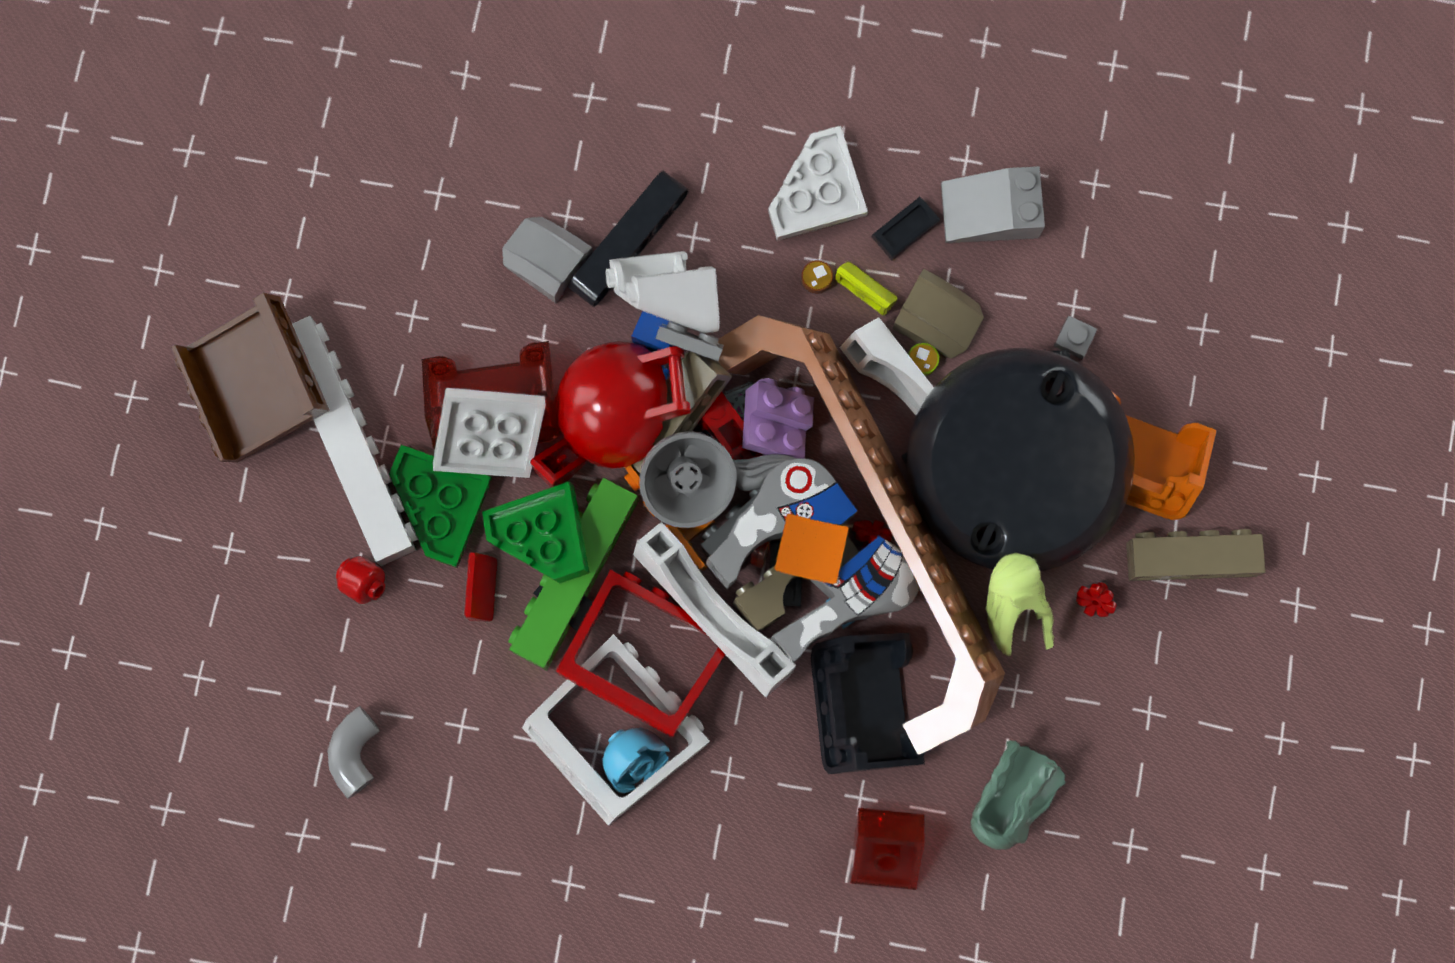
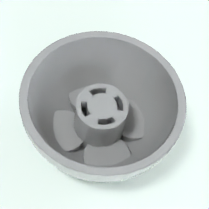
(690, 495)

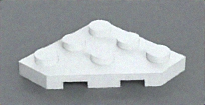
(818, 188)

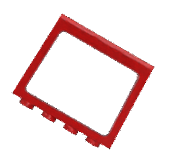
(614, 695)

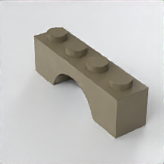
(763, 603)

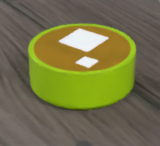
(924, 357)

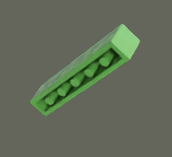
(559, 602)

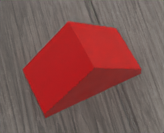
(557, 463)

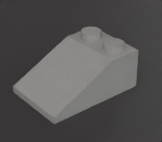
(993, 206)

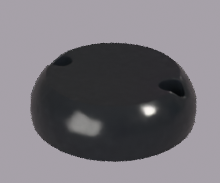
(1020, 461)

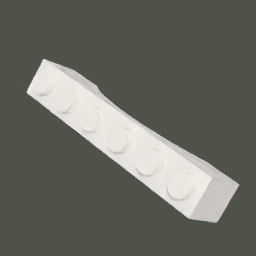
(881, 357)
(746, 647)

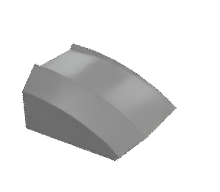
(545, 256)

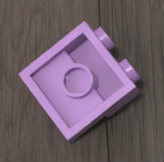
(776, 419)

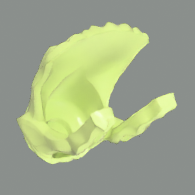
(1013, 588)

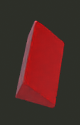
(480, 587)

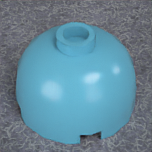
(633, 756)

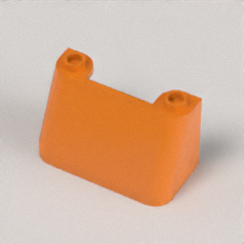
(1168, 467)

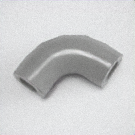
(345, 751)

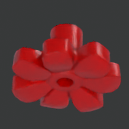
(867, 532)
(1096, 599)

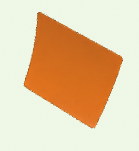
(811, 549)

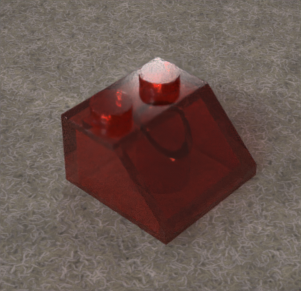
(887, 848)

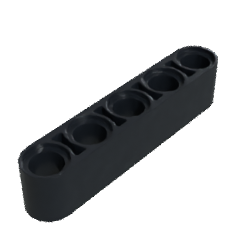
(629, 235)

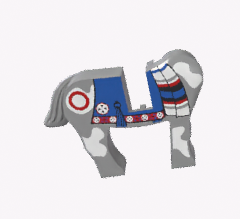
(866, 586)

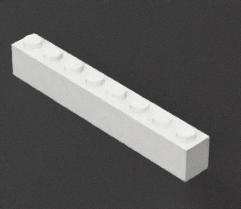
(355, 453)

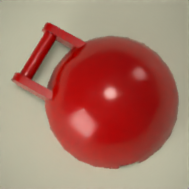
(617, 401)

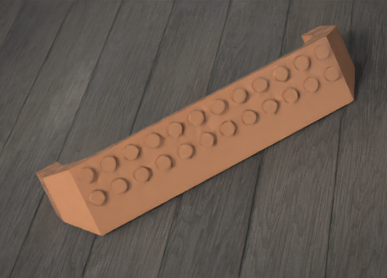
(977, 668)

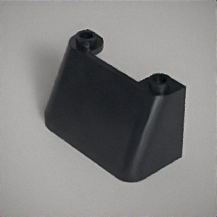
(862, 703)

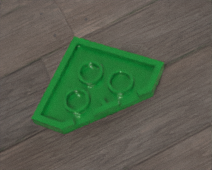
(438, 503)
(541, 532)

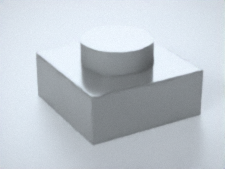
(1075, 337)

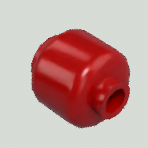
(360, 579)

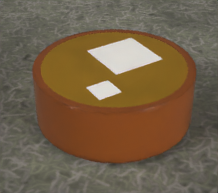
(817, 276)

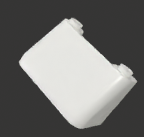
(667, 290)

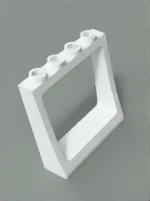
(577, 769)

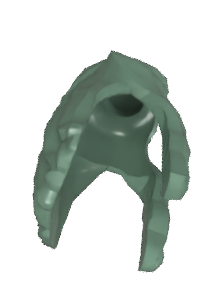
(1015, 796)

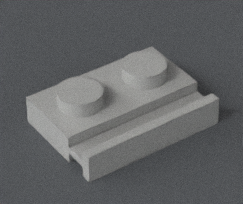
(678, 336)

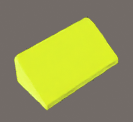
(865, 288)

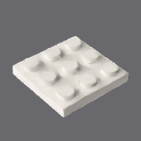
(488, 432)

